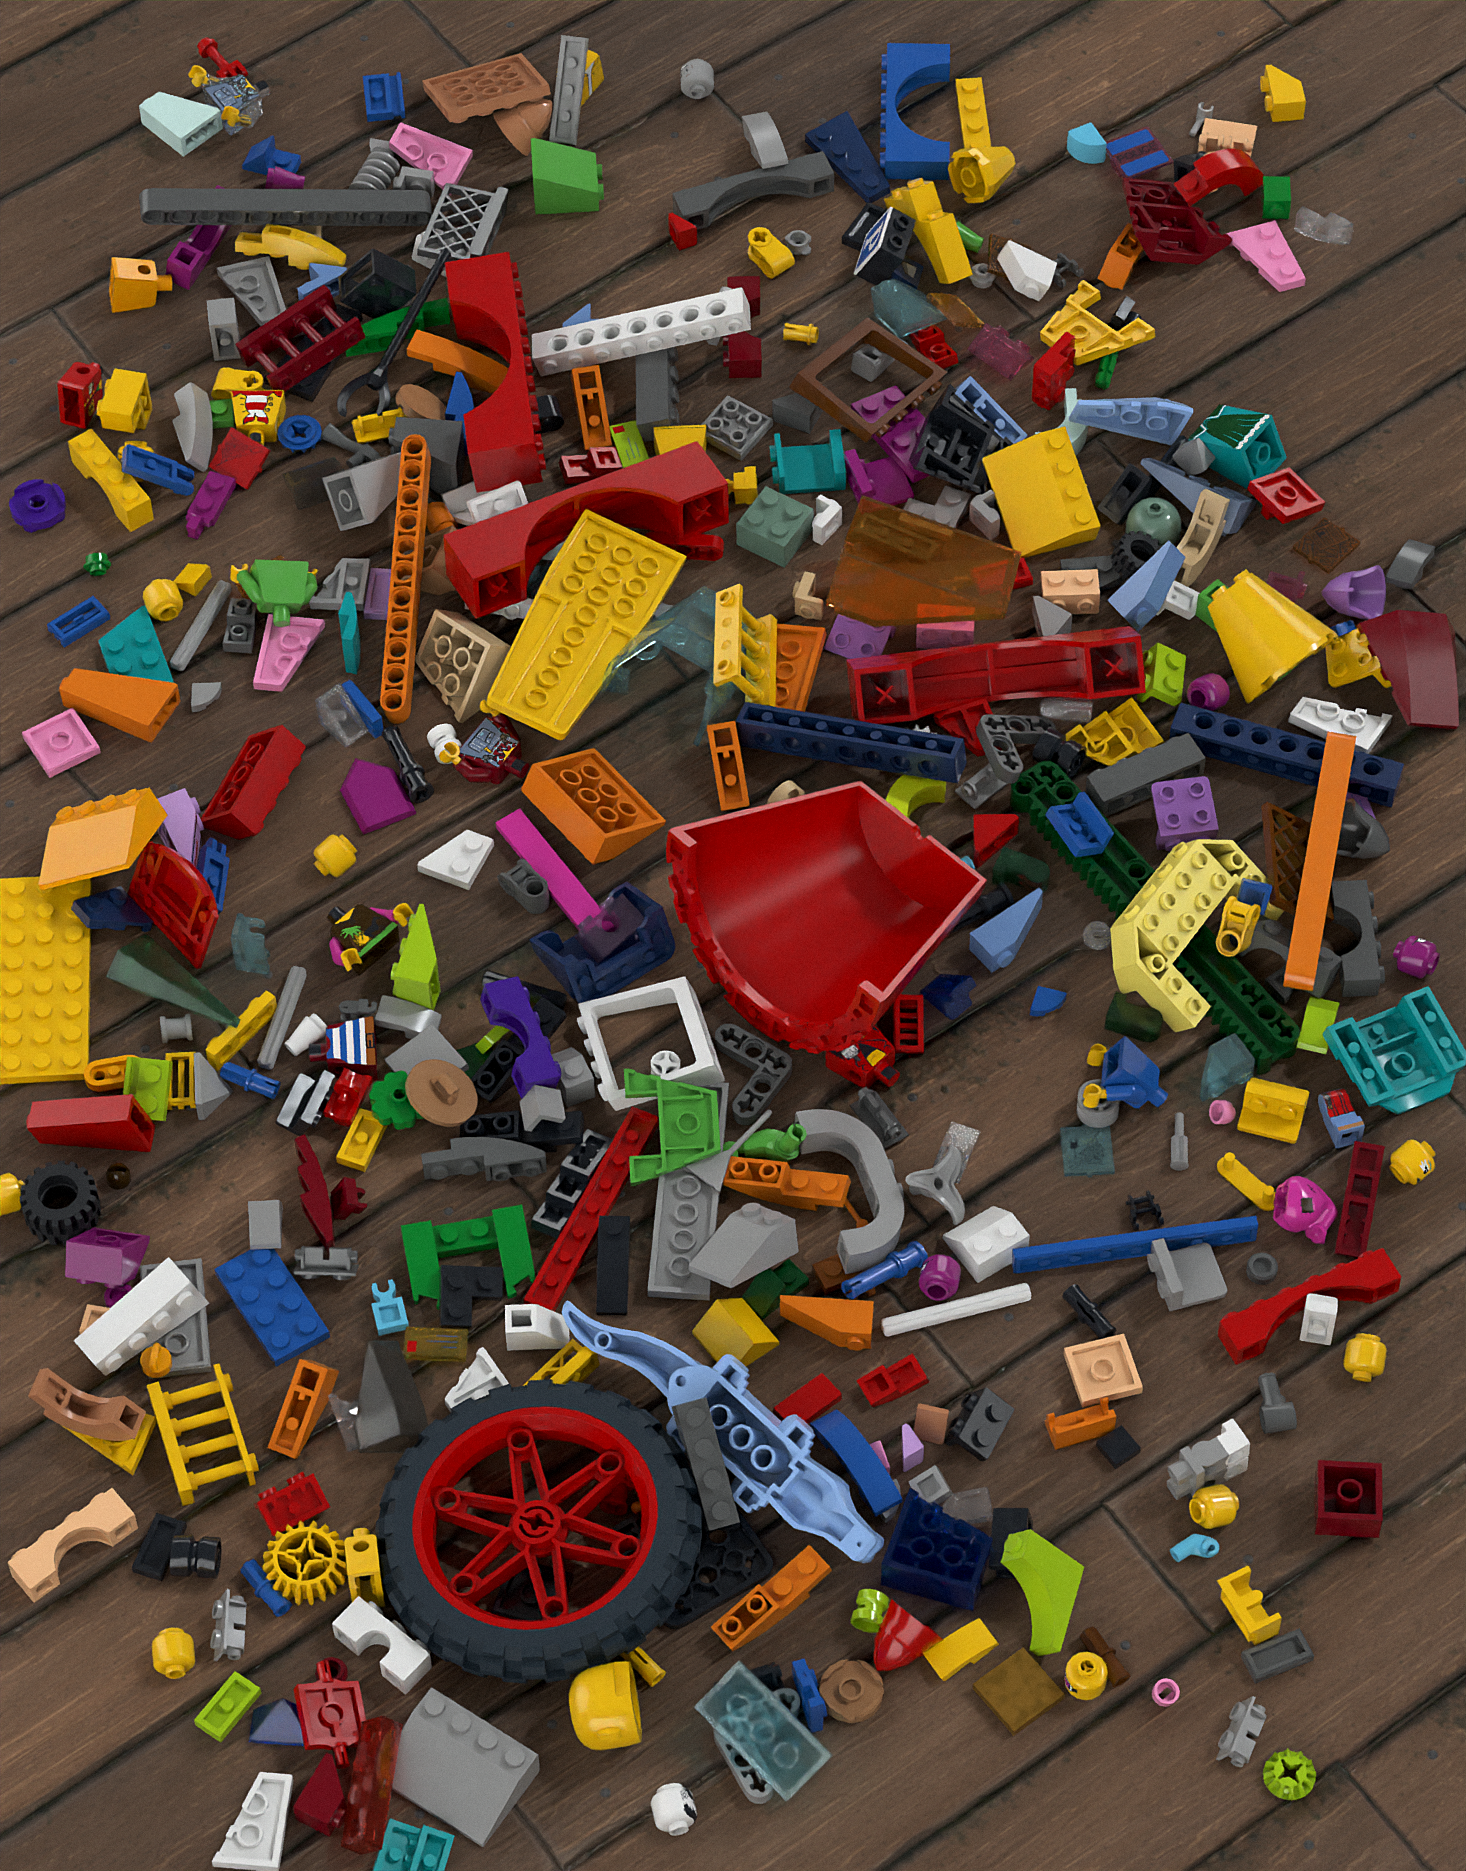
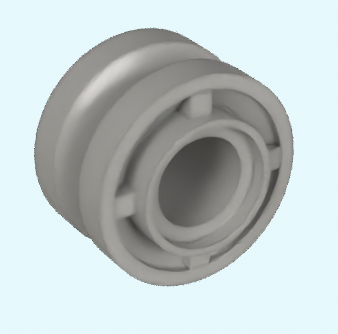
(1100, 1116)

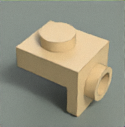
(805, 603)

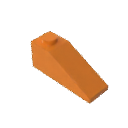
(1121, 259)
(591, 406)
(728, 765)
(837, 1320)
(302, 1407)

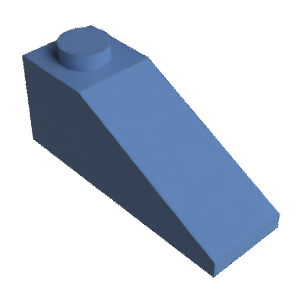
(989, 410)
(1146, 590)
(1003, 935)

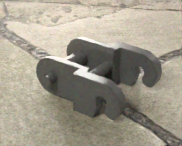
(1070, 265)
(356, 1009)

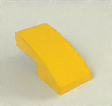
(961, 1647)

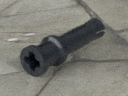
(410, 772)
(986, 906)

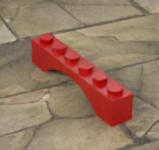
(1362, 1280)

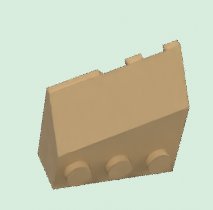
(460, 661)

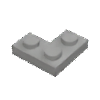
(948, 509)

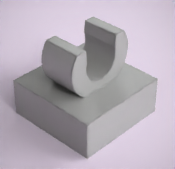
(931, 1486)

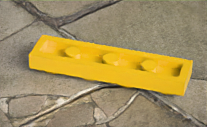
(972, 113)

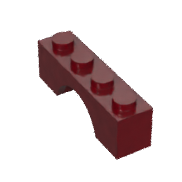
(744, 351)

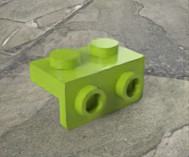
(1163, 674)

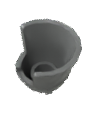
(1361, 833)

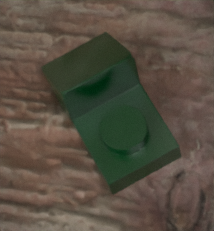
(766, 1288)

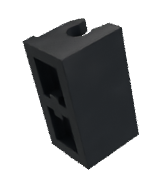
(1006, 1522)

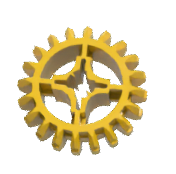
(284, 1555)

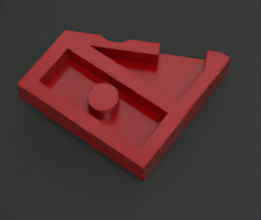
(962, 723)

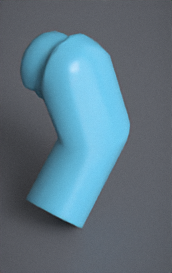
(1195, 1545)

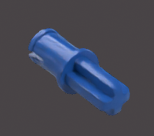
(250, 1080)
(264, 1588)

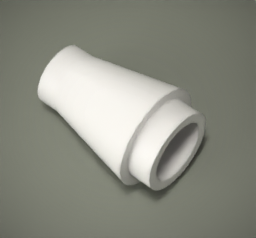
(308, 1032)

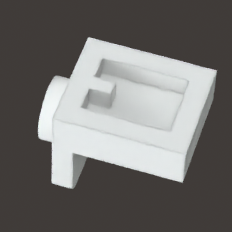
(827, 519)
(1181, 600)

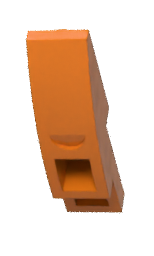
(786, 1186)
(773, 1601)

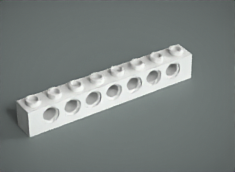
(641, 331)

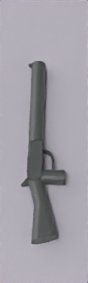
(362, 452)

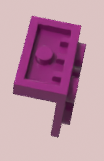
(877, 479)

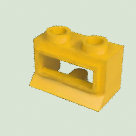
(1247, 1608)

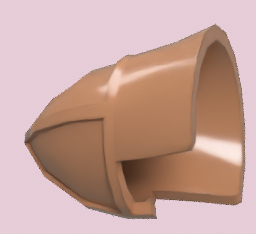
(525, 122)

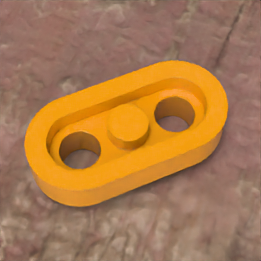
(111, 1069)

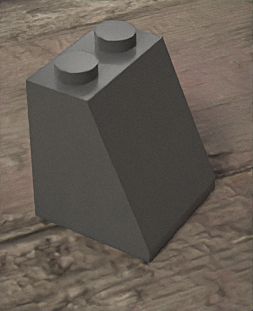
(445, 445)

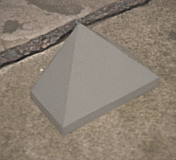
(209, 1087)

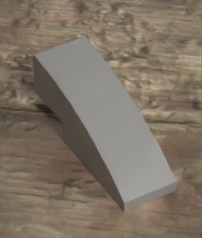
(764, 140)
(194, 425)

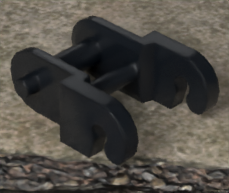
(1154, 1208)

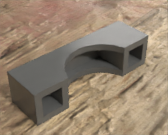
(1352, 909)
(1275, 937)
(706, 1462)

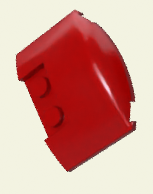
(175, 899)

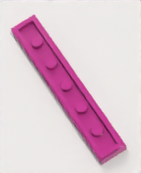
(561, 882)

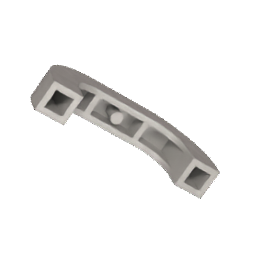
(851, 1138)

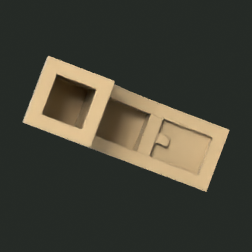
(1202, 535)

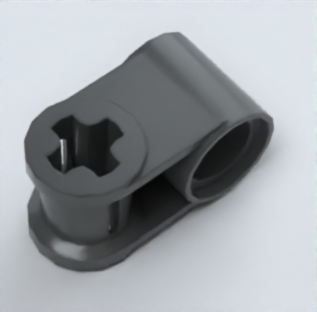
(526, 887)

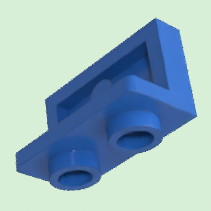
(1081, 826)

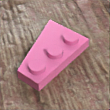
(431, 153)
(1270, 254)
(284, 651)

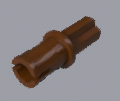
(1096, 1644)

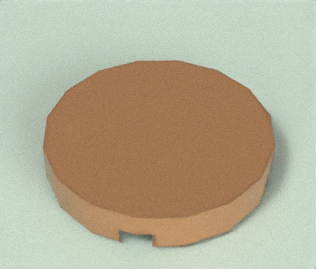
(420, 403)
(851, 1690)

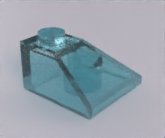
(903, 308)

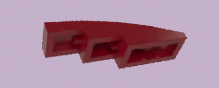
(1359, 1199)
(315, 1200)

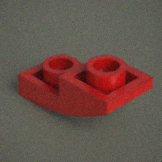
(932, 345)

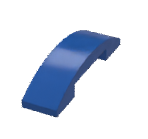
(859, 1461)

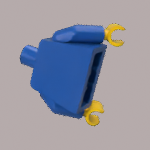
(1125, 1076)

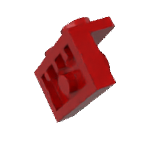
(291, 1504)

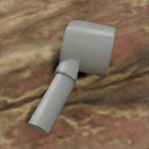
(1200, 118)

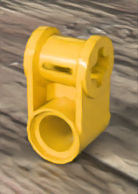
(769, 252)
(232, 379)
(1240, 921)

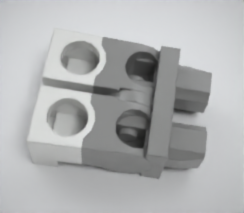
(1210, 1461)

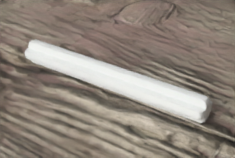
(955, 1309)

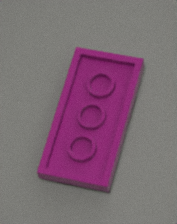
(901, 437)

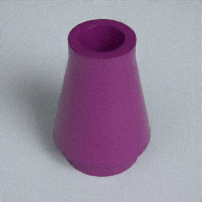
(282, 179)

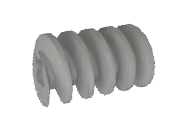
(376, 171)

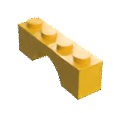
(125, 494)

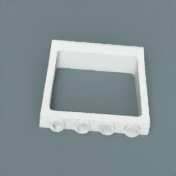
(702, 1073)

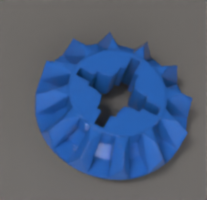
(299, 424)

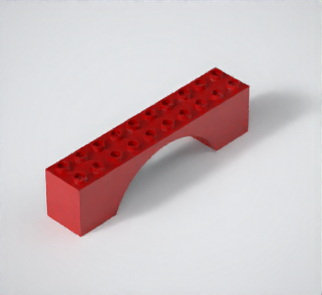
(504, 427)
(668, 494)
(933, 680)

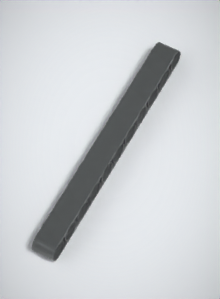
(285, 207)

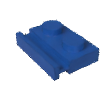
(383, 97)

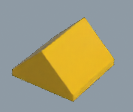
(734, 1330)

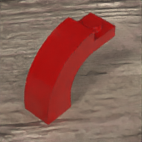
(1217, 170)

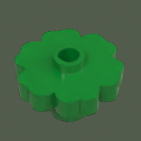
(391, 1102)

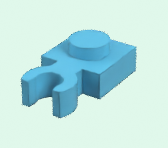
(388, 1310)

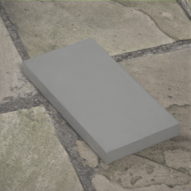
(190, 1339)

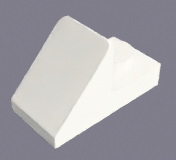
(1319, 1319)

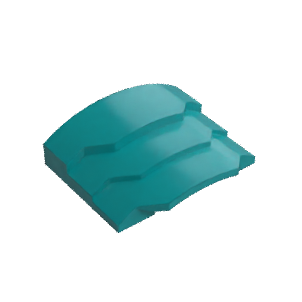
(1401, 1053)

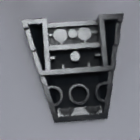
(955, 443)

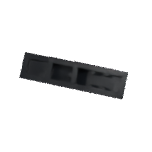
(570, 1184)

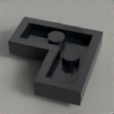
(460, 1286)

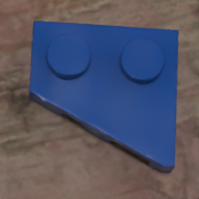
(810, 1699)

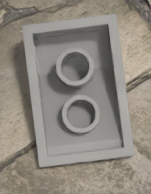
(746, 1245)

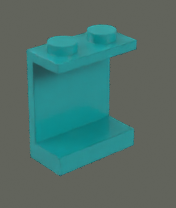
(809, 466)

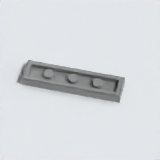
(568, 89)

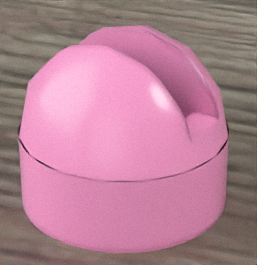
(1221, 1112)
(1160, 1686)

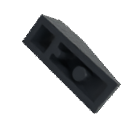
(613, 1265)

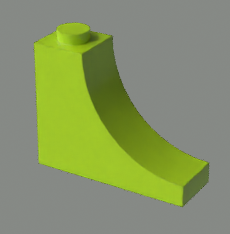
(1049, 1584)

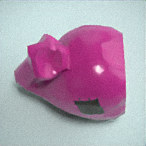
(1304, 1207)

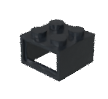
(381, 291)

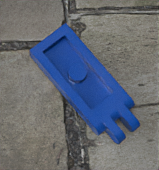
(214, 868)

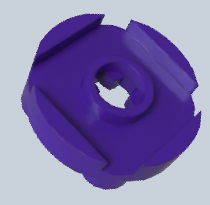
(42, 517)

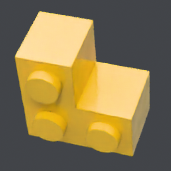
(125, 402)

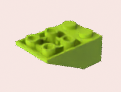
(417, 971)

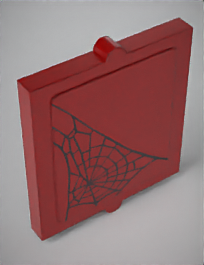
(239, 458)

